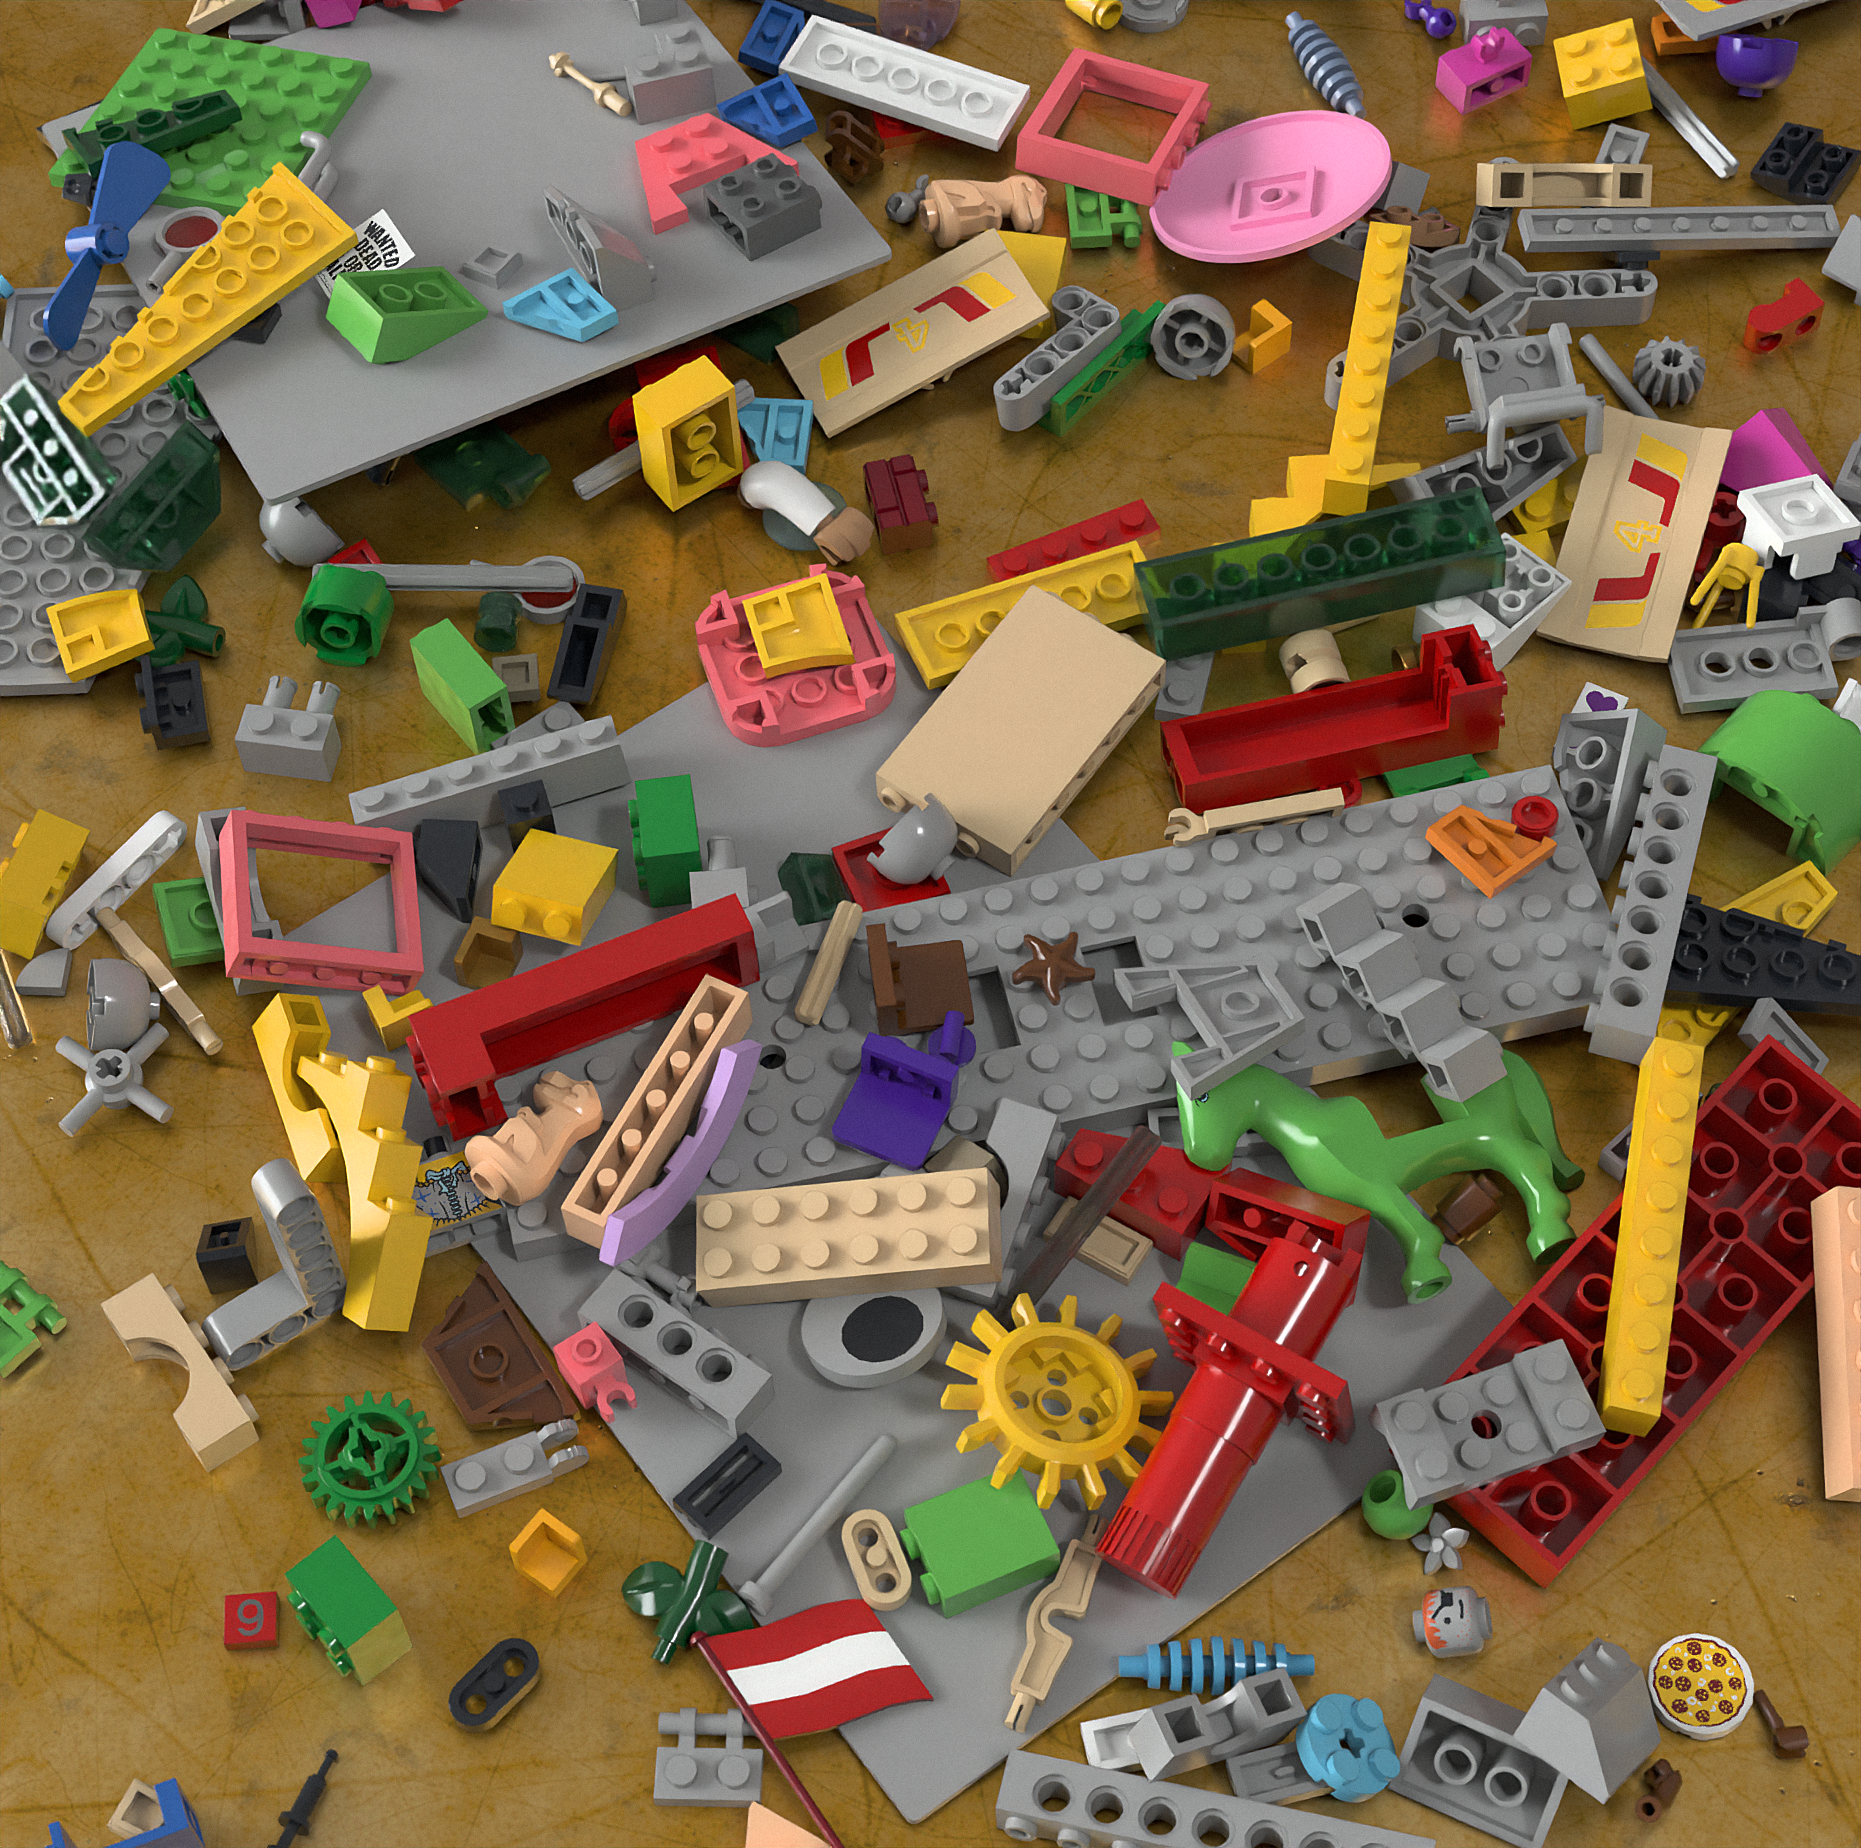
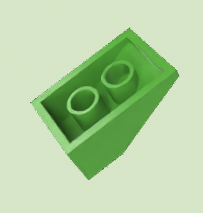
(401, 310)

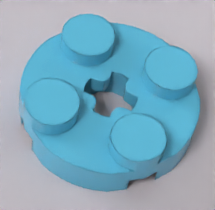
(1362, 1727)

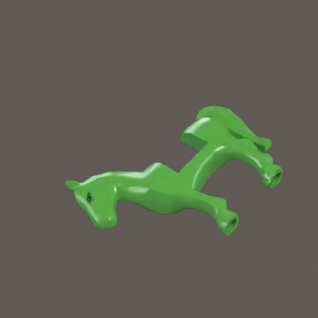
(1345, 1156)

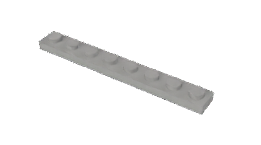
(1678, 228)

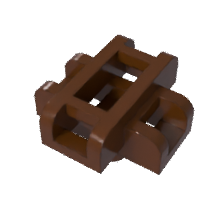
(852, 144)

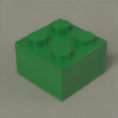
(665, 838)
(346, 1612)

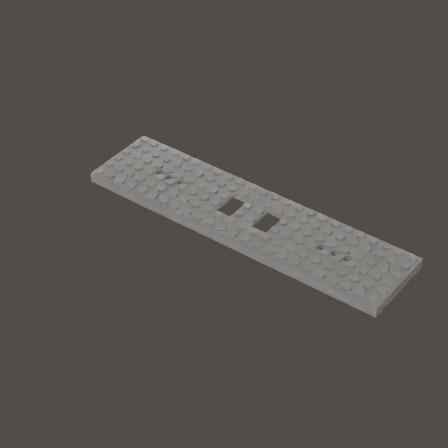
(1513, 959)

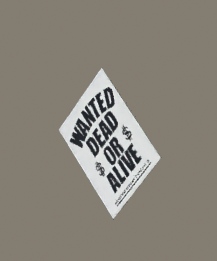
(378, 249)

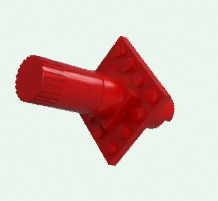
(1246, 1380)

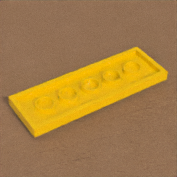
(951, 630)

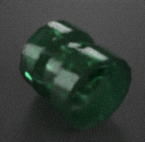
(497, 623)

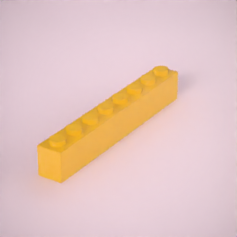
(1366, 369)
(1649, 1237)

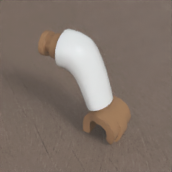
(798, 499)

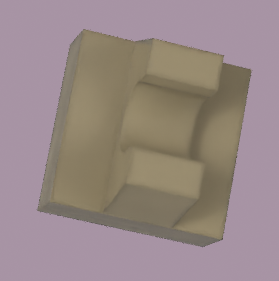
(520, 676)

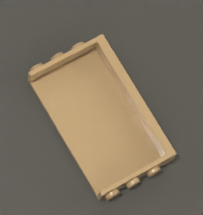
(1023, 727)

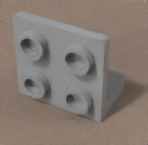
(270, 20)

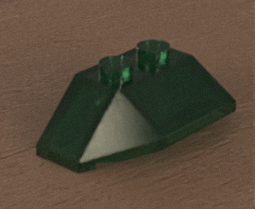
(49, 459)
(161, 505)

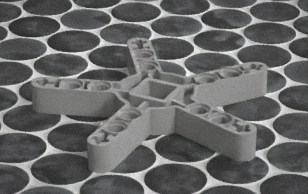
(1499, 282)

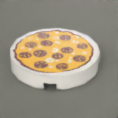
(1700, 1686)

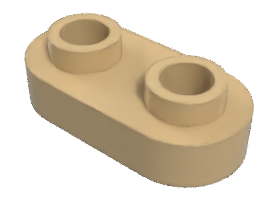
(876, 1563)

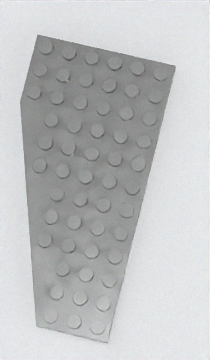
(54, 563)

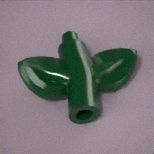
(182, 625)
(685, 1601)

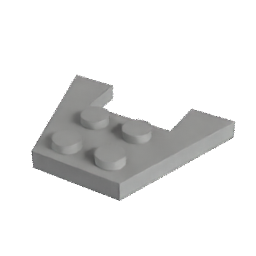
(1232, 1005)

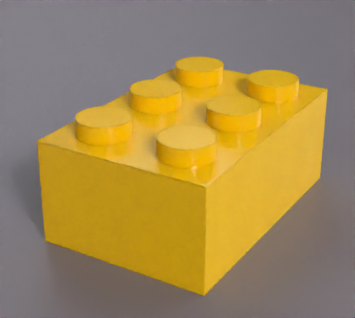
(688, 432)

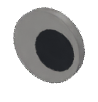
(873, 1335)

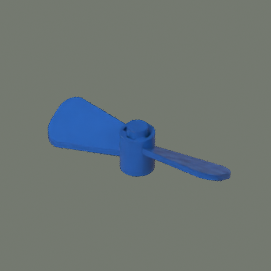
(125, 189)

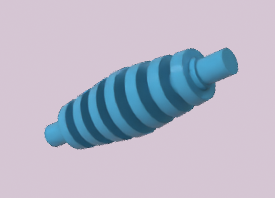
(1214, 1665)

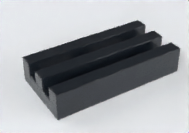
(697, 1516)

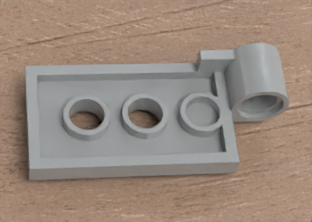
(1795, 648)

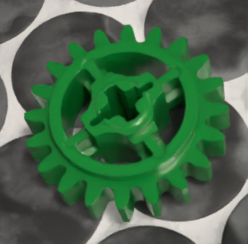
(357, 1424)

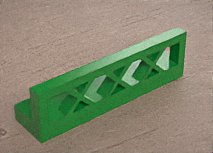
(1103, 372)

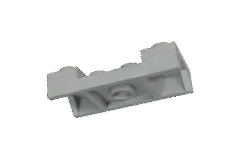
(1532, 1401)

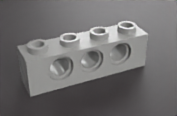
(726, 1404)

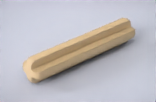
(828, 963)

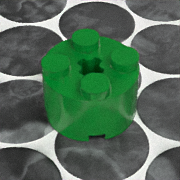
(345, 615)

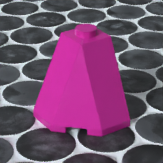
(1769, 452)

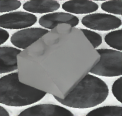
(1593, 1720)
(1472, 1768)

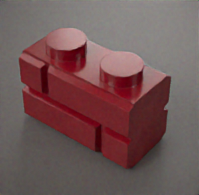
(899, 505)

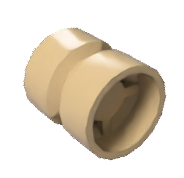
(1312, 661)

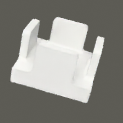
(1800, 520)

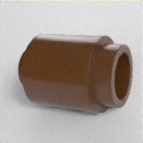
(1467, 1208)

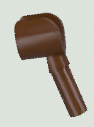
(1786, 1741)

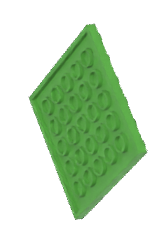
(278, 97)

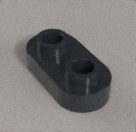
(492, 1685)

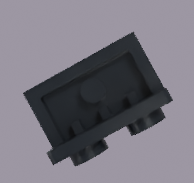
(174, 703)

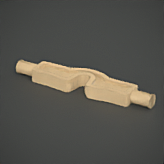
(170, 993)
(1046, 1645)

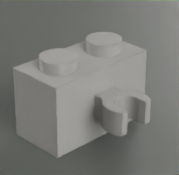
(1522, 18)

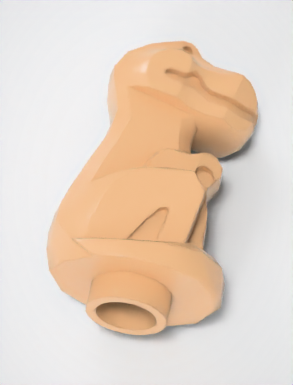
(968, 207)
(531, 1147)

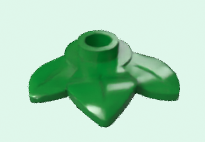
(183, 388)

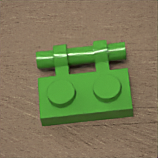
(1093, 224)
(16, 1333)

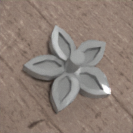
(1441, 1544)

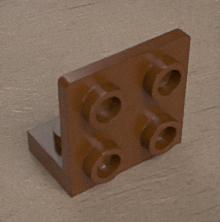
(917, 983)

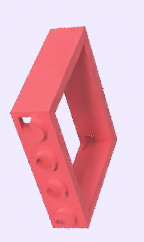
(1102, 171)
(308, 962)

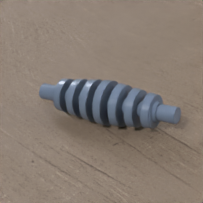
(1325, 66)

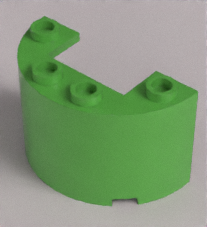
(1796, 765)

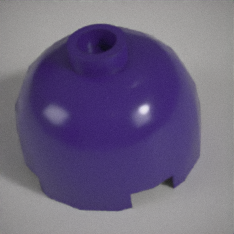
(1755, 62)

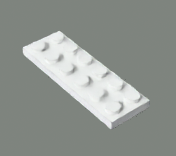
(905, 82)

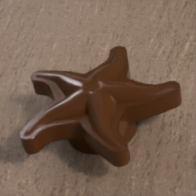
(1052, 966)

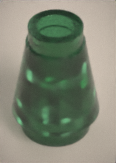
(517, 482)

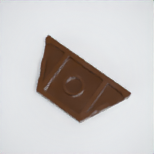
(494, 1362)

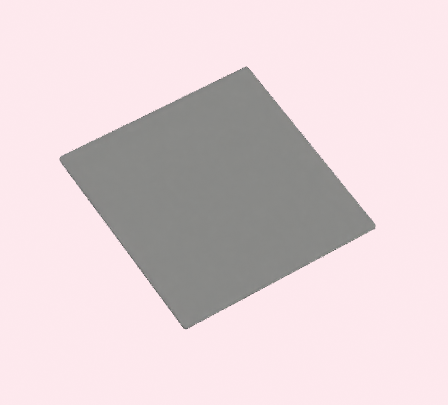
(457, 153)

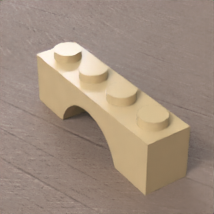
(1563, 184)
(152, 1328)

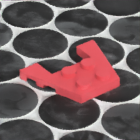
(689, 157)

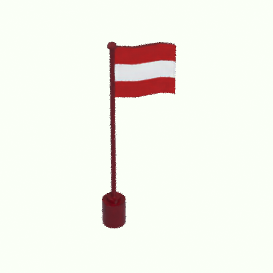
(812, 1678)

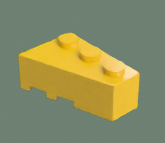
(37, 879)

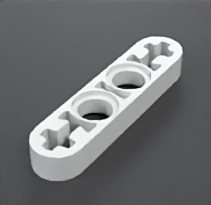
(116, 879)

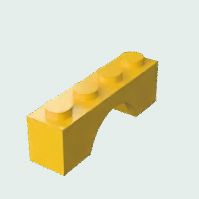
(283, 1032)

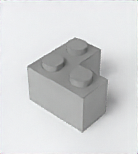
(673, 80)

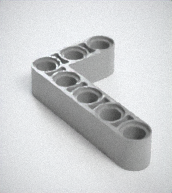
(300, 1293)

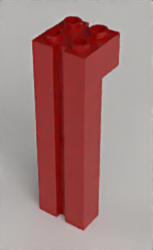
(1341, 729)
(569, 1006)

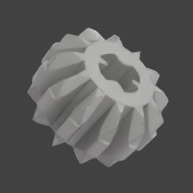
(1669, 371)

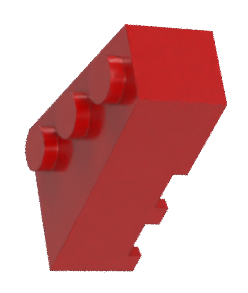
(1162, 1202)
(1254, 1208)

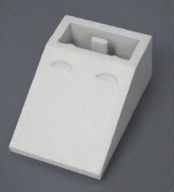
(1501, 614)

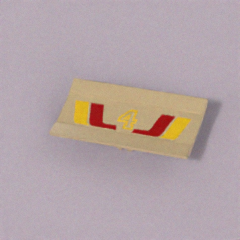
(912, 332)
(1636, 535)

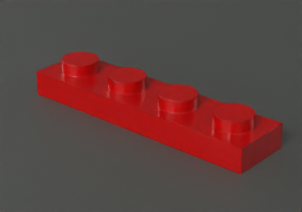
(1081, 539)

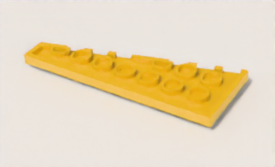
(249, 266)

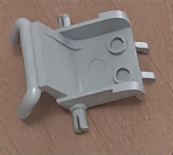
(1523, 385)

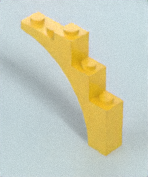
(1304, 504)
(381, 1169)

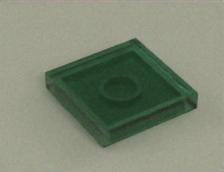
(468, 461)

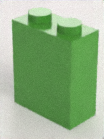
(462, 686)
(979, 1543)

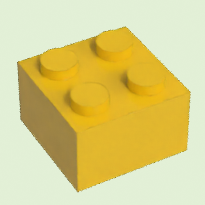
(1602, 74)

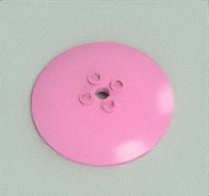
(1272, 186)

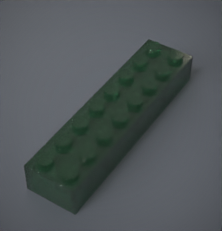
(1319, 574)

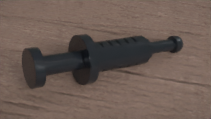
(297, 1819)

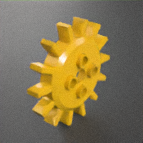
(1093, 1385)

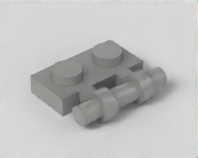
(707, 1775)

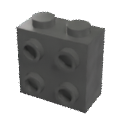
(762, 206)

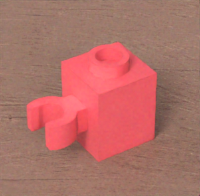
(594, 1370)

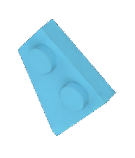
(563, 307)
(778, 430)

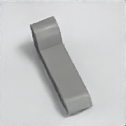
(1083, 331)

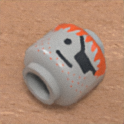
(1453, 1622)

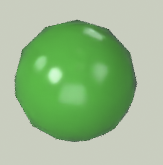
(1387, 1510)

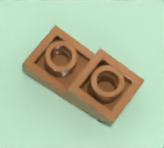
(1427, 229)

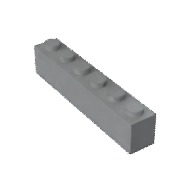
(568, 761)

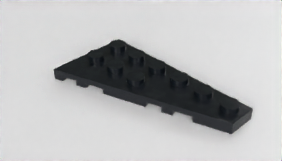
(1745, 957)

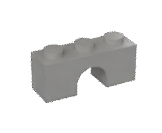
(1192, 1735)

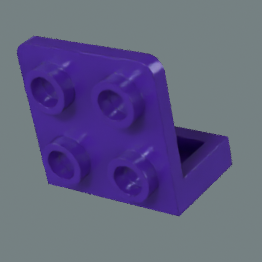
(897, 1102)

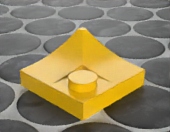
(798, 627)
(100, 631)

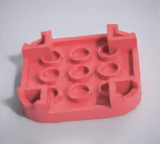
(803, 700)

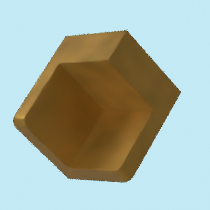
(487, 954)

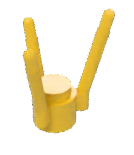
(1732, 570)

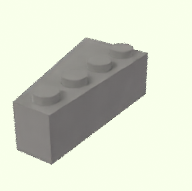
(1529, 464)

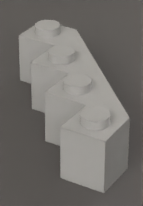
(1417, 1010)

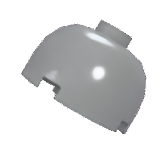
(1193, 336)
(297, 533)
(918, 844)
(118, 1004)

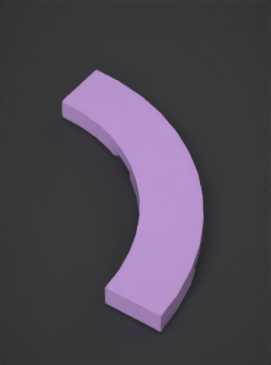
(656, 1207)

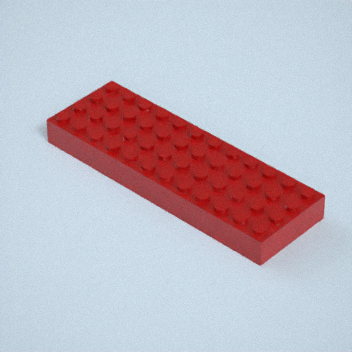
(1745, 1262)

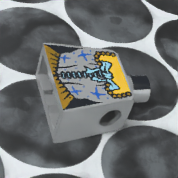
(451, 1197)

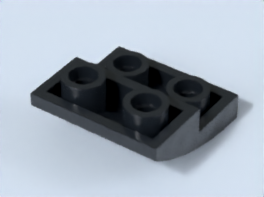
(1804, 167)

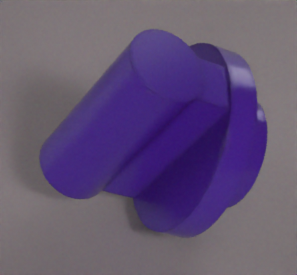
(953, 1040)

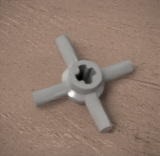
(114, 1079)

